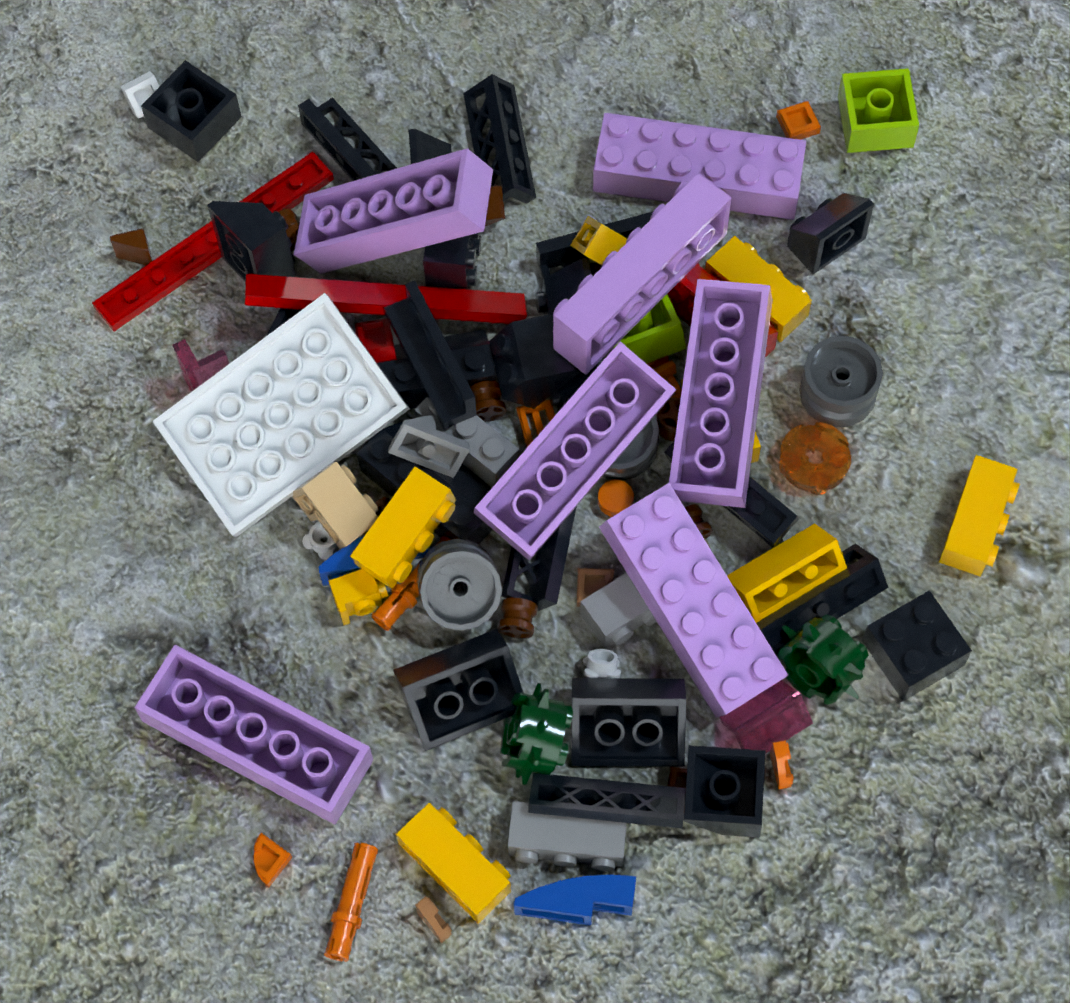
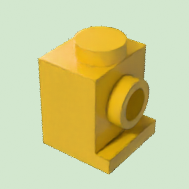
(357, 594)

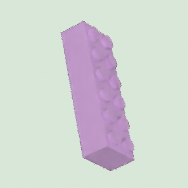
(655, 156)
(394, 211)
(640, 272)
(721, 392)
(574, 450)
(693, 601)
(254, 734)

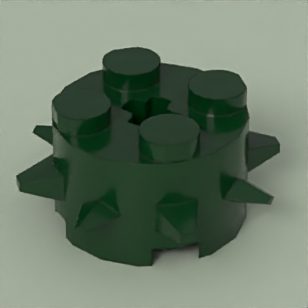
(823, 659)
(535, 734)

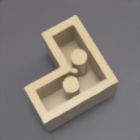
(337, 504)

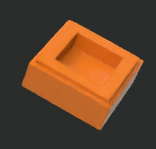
(798, 121)

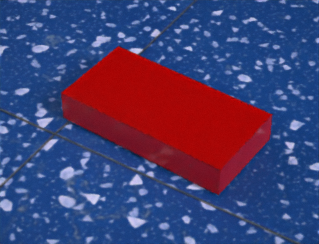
(377, 339)

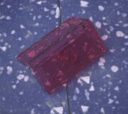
(195, 371)
(768, 718)

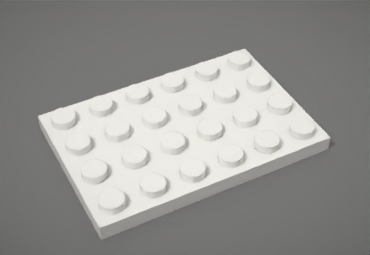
(280, 415)

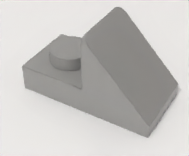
(424, 445)

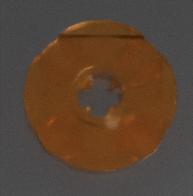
(810, 476)

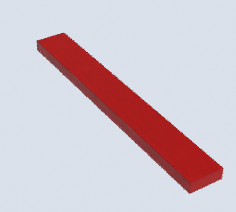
(202, 248)
(373, 297)

